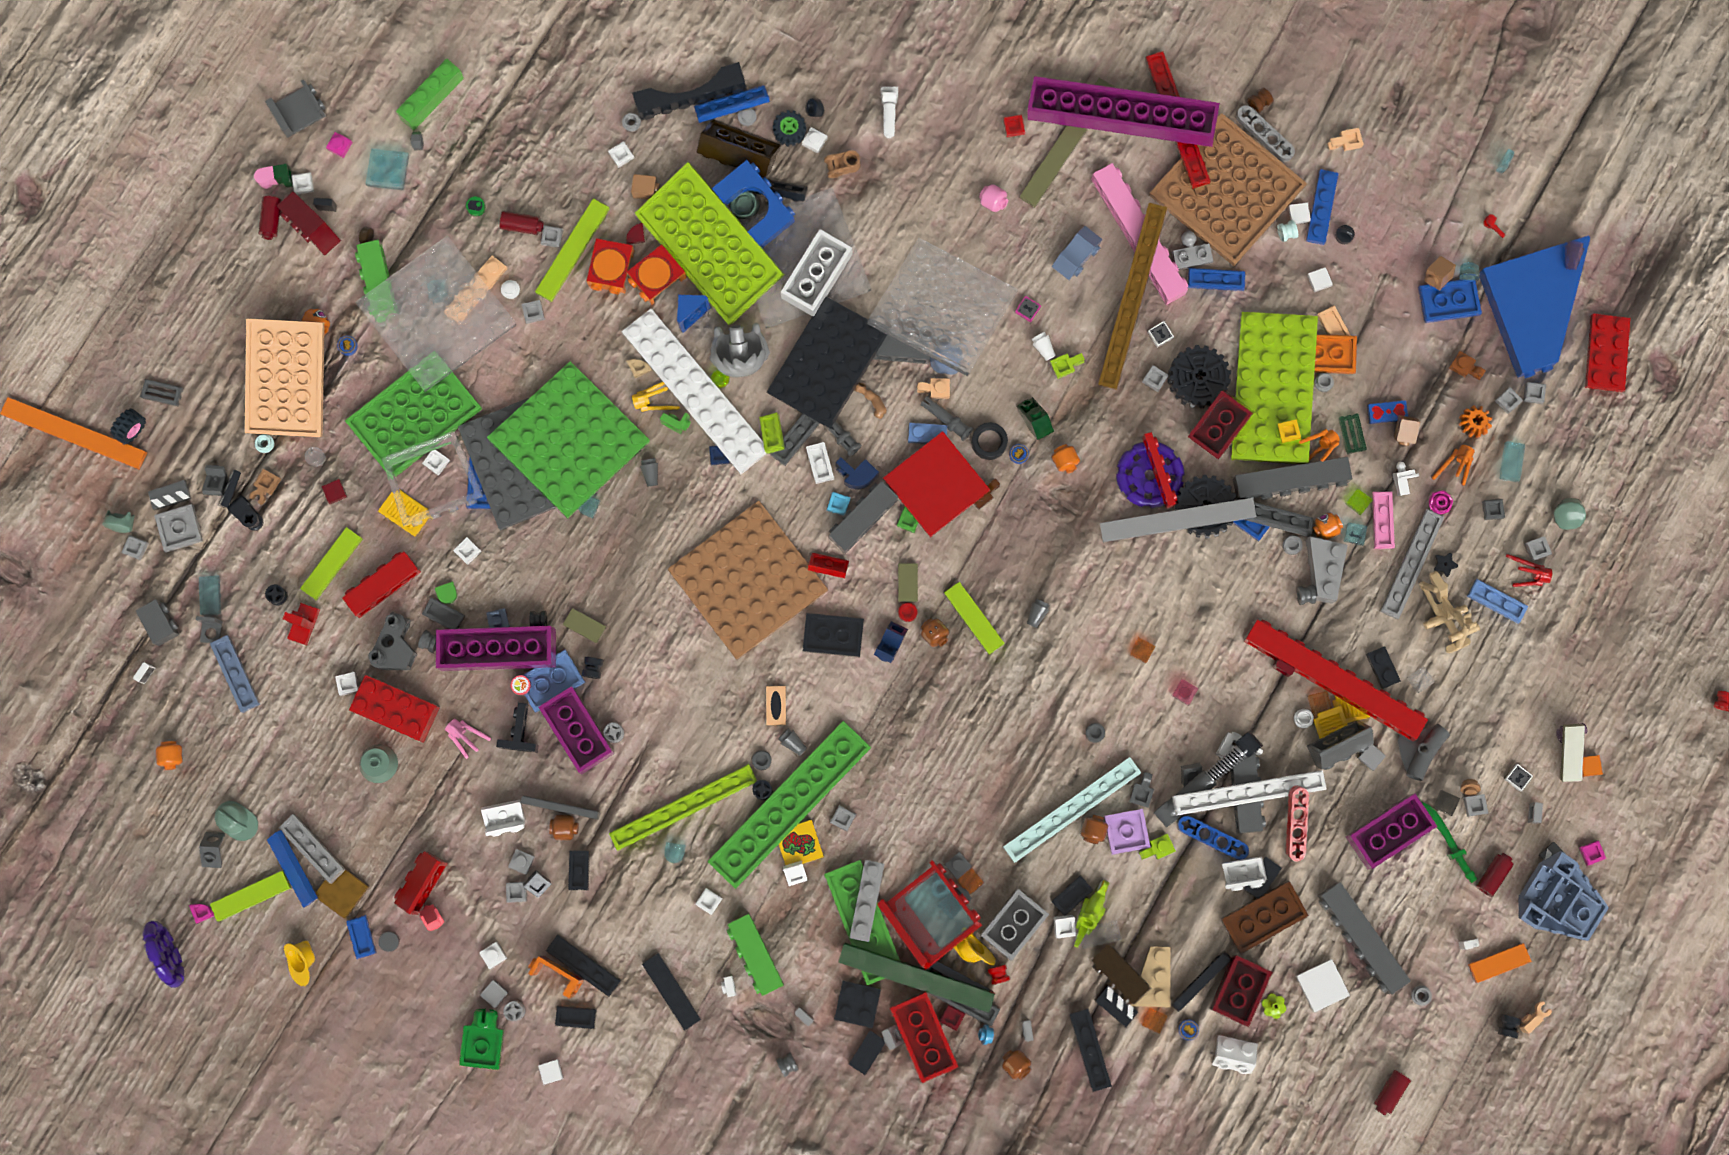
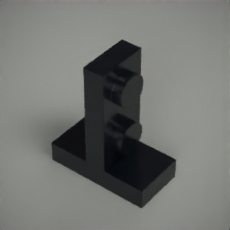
(518, 732)

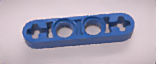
(1214, 834)

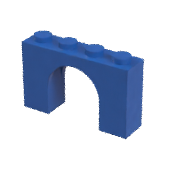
(746, 179)

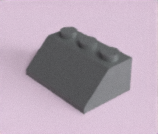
(1341, 744)

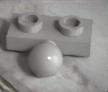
(1192, 255)

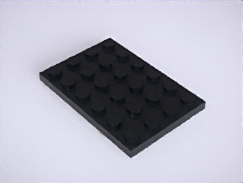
(827, 363)

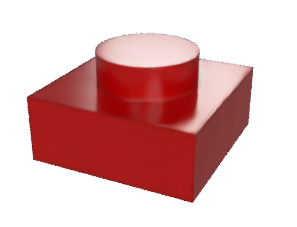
(1014, 126)

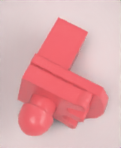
(431, 917)

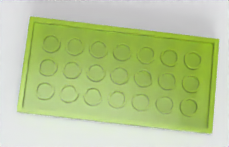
(709, 243)
(1275, 383)

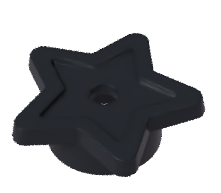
(1445, 559)

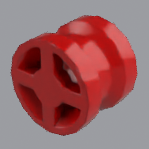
(1723, 701)
(998, 974)

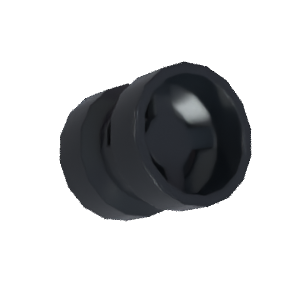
(591, 672)
(1509, 1026)

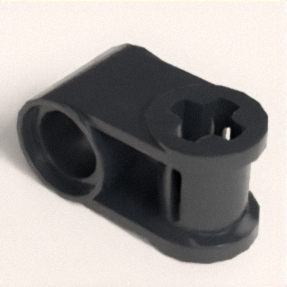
(244, 512)

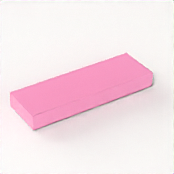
(1383, 520)

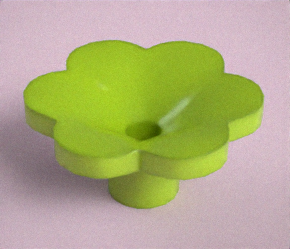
(1268, 1005)

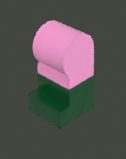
(274, 175)

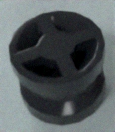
(273, 592)
(538, 619)
(759, 789)

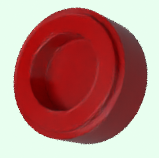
(907, 612)

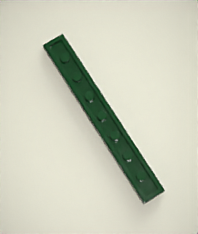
(916, 977)

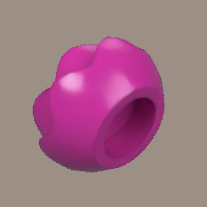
(1446, 500)

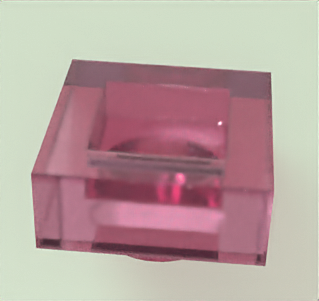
(1185, 692)

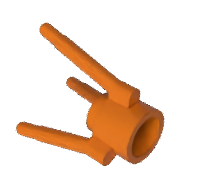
(1328, 439)
(1464, 457)

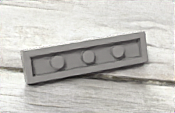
(312, 848)
(867, 900)

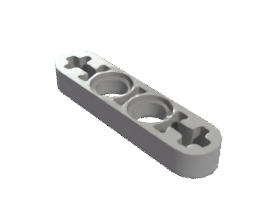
(1267, 131)

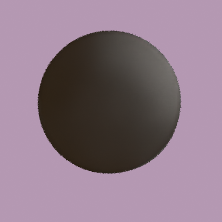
(366, 235)

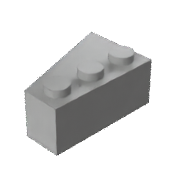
(1326, 567)

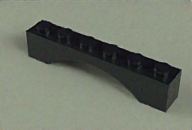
(654, 102)

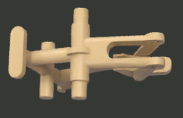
(1445, 613)

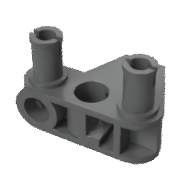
(399, 654)

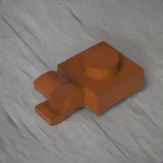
(1465, 365)

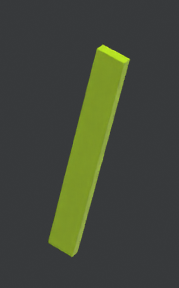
(683, 807)

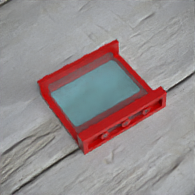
(931, 915)

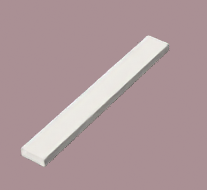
(1246, 792)

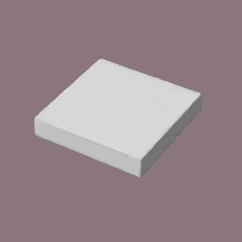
(1322, 985)

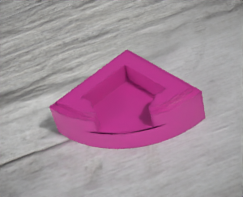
(201, 912)

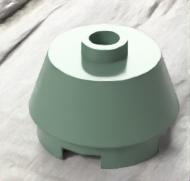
(378, 763)

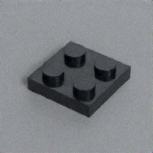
(857, 1004)

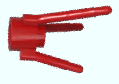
(1540, 572)

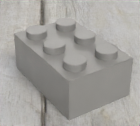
(1014, 924)

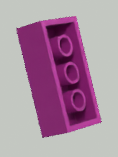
(576, 730)
(1391, 831)

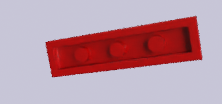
(1157, 462)

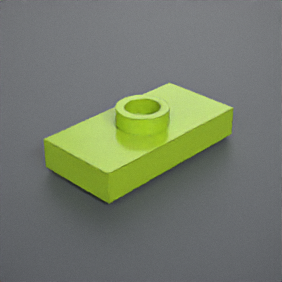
(772, 433)

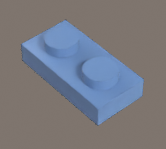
(924, 433)

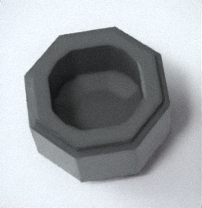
(417, 141)

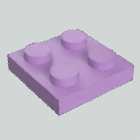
(1127, 831)

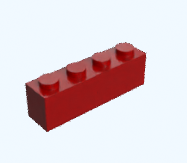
(381, 584)

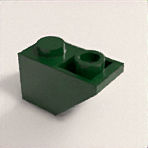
(1035, 418)

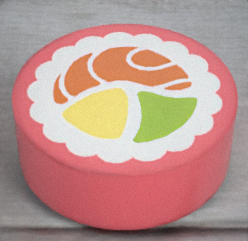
(520, 685)

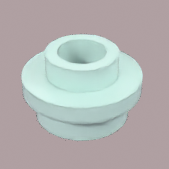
(260, 439)

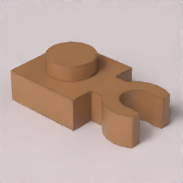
(265, 484)

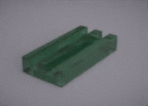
(1349, 418)

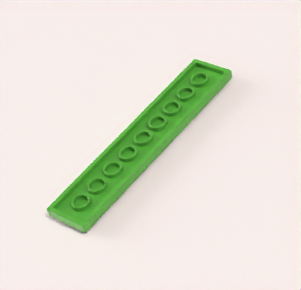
(789, 805)

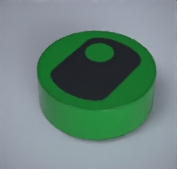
(475, 206)

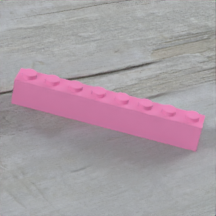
(1130, 220)

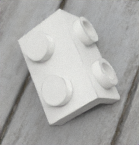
(503, 818)
(1244, 873)
(1235, 1054)

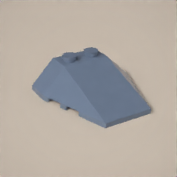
(1561, 899)

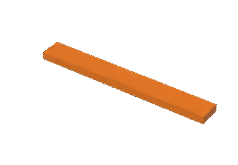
(73, 433)

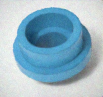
(986, 1034)

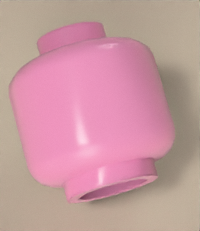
(993, 198)

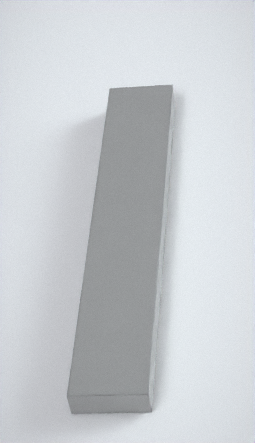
(1412, 564)

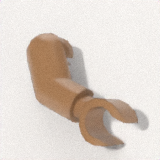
(874, 398)

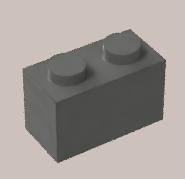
(158, 622)

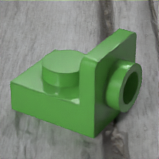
(672, 422)

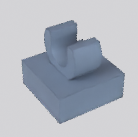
(498, 618)

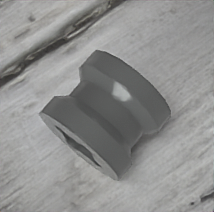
(1306, 594)
(428, 641)
(787, 1064)

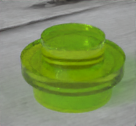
(720, 379)

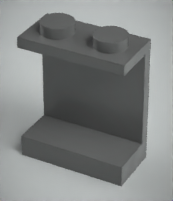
(297, 110)

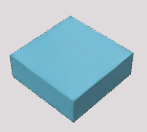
(838, 503)

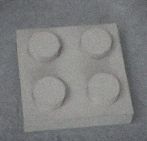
(178, 528)

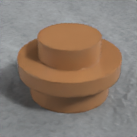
(1470, 787)

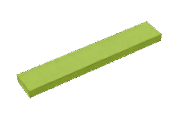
(572, 250)

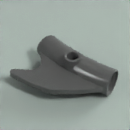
(1413, 758)

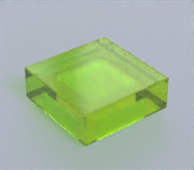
(1359, 501)

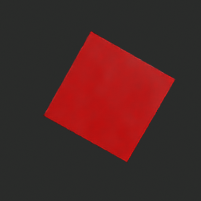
(936, 484)

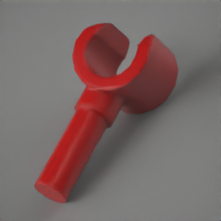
(1489, 222)

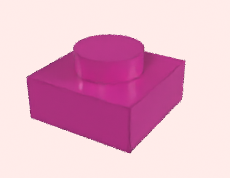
(339, 145)

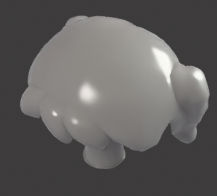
(738, 352)

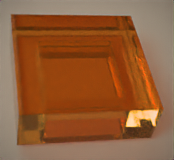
(1142, 650)
(970, 881)
(1154, 1020)

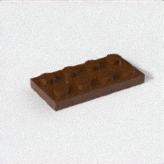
(1264, 917)

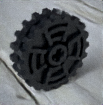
(1195, 362)
(1205, 491)

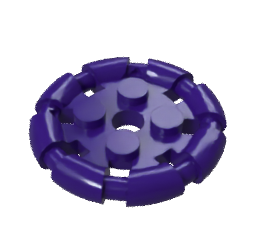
(1138, 477)
(163, 954)

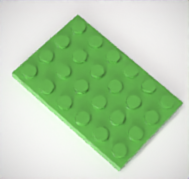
(409, 416)

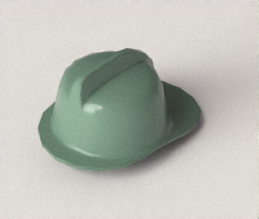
(236, 821)

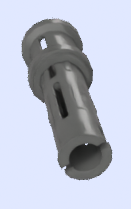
(954, 423)
(844, 438)

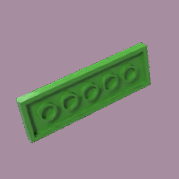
(845, 886)

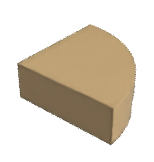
(638, 367)

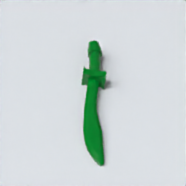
(1457, 854)

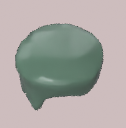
(745, 205)
(1570, 514)
(119, 522)

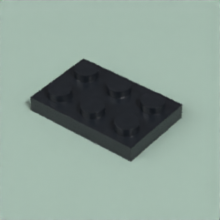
(833, 635)

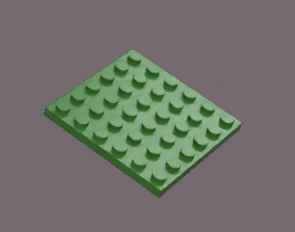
(568, 439)

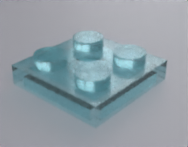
(387, 169)

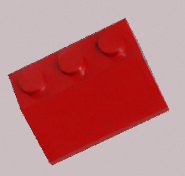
(419, 883)

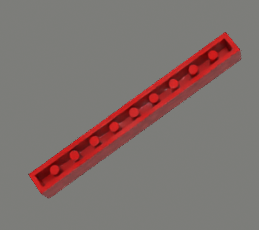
(1336, 680)

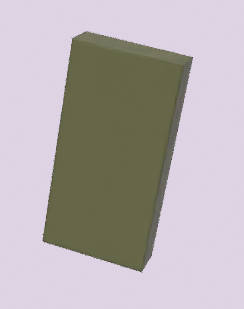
(907, 582)
(584, 625)

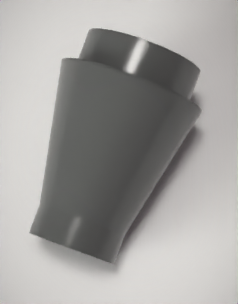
(650, 471)
(1037, 613)
(791, 741)

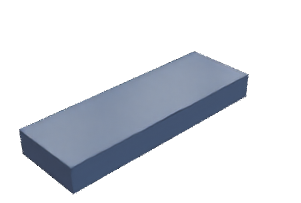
(1497, 601)

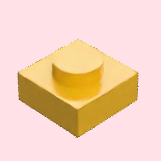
(1289, 431)

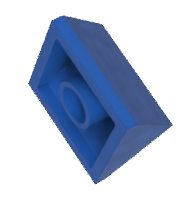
(691, 309)

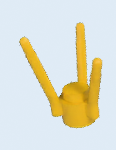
(641, 399)

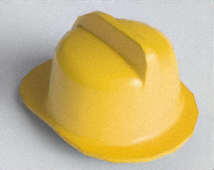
(973, 950)
(299, 960)

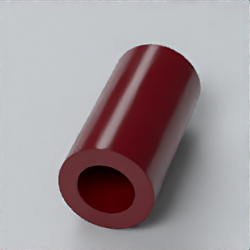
(269, 217)
(521, 223)
(1495, 874)
(1391, 1093)

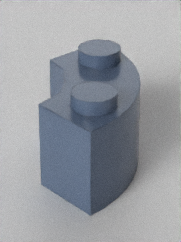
(1077, 253)

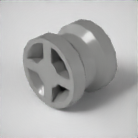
(612, 729)
(510, 1011)

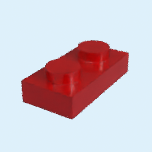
(828, 565)

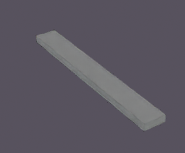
(1178, 520)

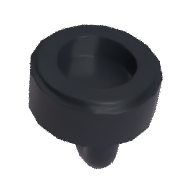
(814, 107)
(1344, 234)

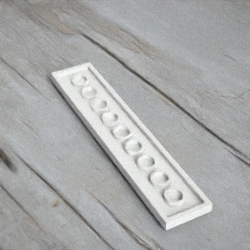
(695, 391)

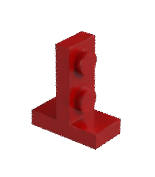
(302, 623)

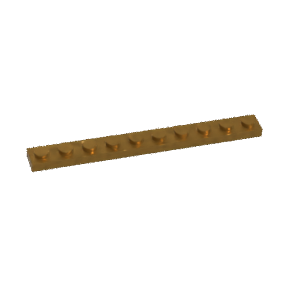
(1132, 296)

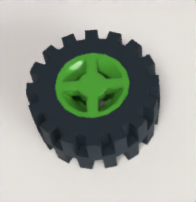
(786, 122)

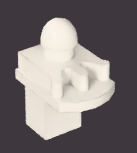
(1401, 478)

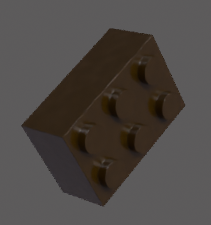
(1120, 975)

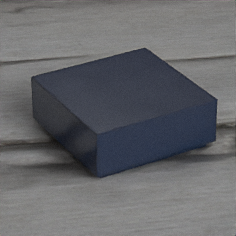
(717, 456)

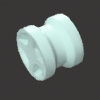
(1287, 230)

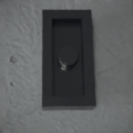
(1383, 667)
(579, 870)

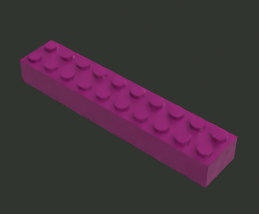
(1123, 111)

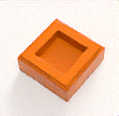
(1592, 766)

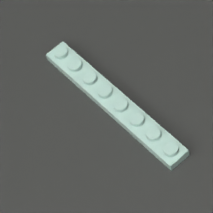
(1072, 810)

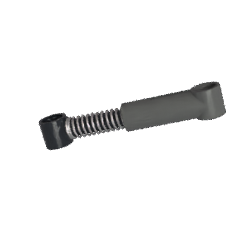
(1245, 746)

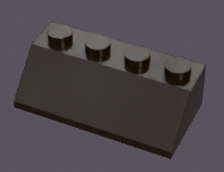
(735, 146)

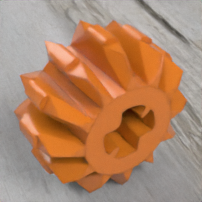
(1470, 426)

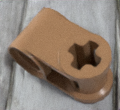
(841, 166)

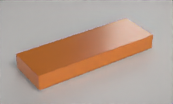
(1499, 963)

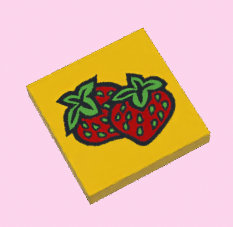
(801, 844)

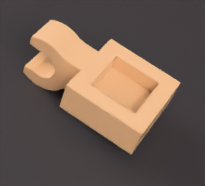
(1349, 139)
(938, 388)
(1531, 1021)

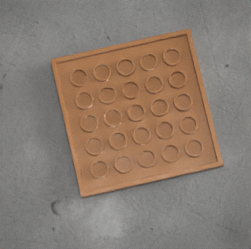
(1244, 193)
(747, 580)

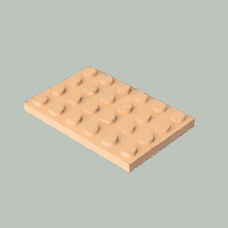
(284, 377)

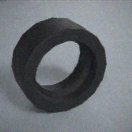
(986, 427)

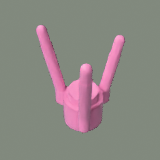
(456, 731)

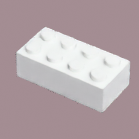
(816, 273)

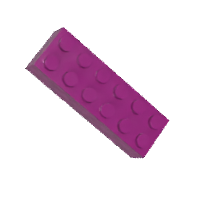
(496, 648)

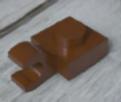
(993, 485)

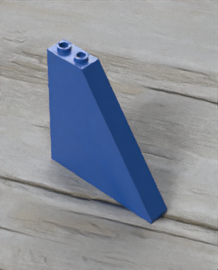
(1533, 305)

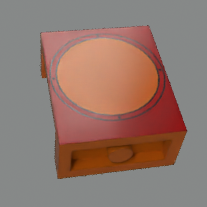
(609, 266)
(655, 273)
(575, 981)

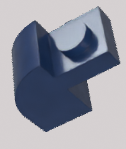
(858, 478)
(890, 642)

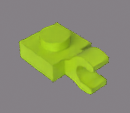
(1064, 365)
(1160, 848)

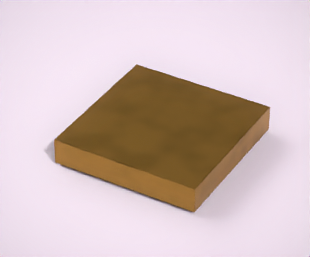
(342, 893)

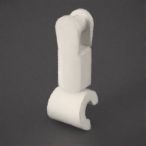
(889, 98)

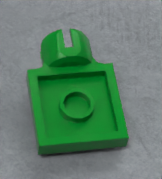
(482, 1041)

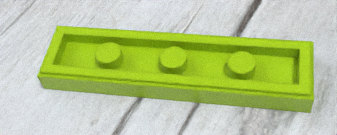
(331, 563)
(974, 618)
(250, 896)

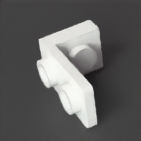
(1226, 744)

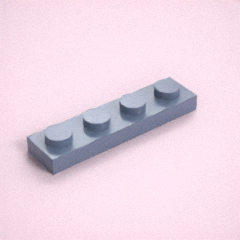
(235, 674)

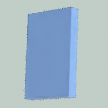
(552, 681)

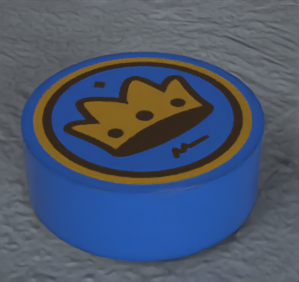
(347, 345)
(1019, 454)
(1188, 1029)

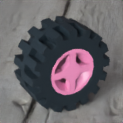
(127, 426)

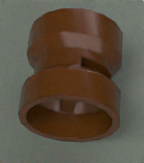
(1260, 100)

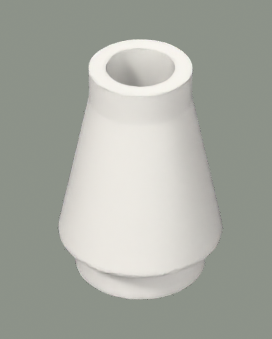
(1044, 346)

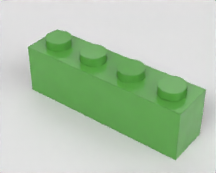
(430, 94)
(373, 264)
(755, 954)

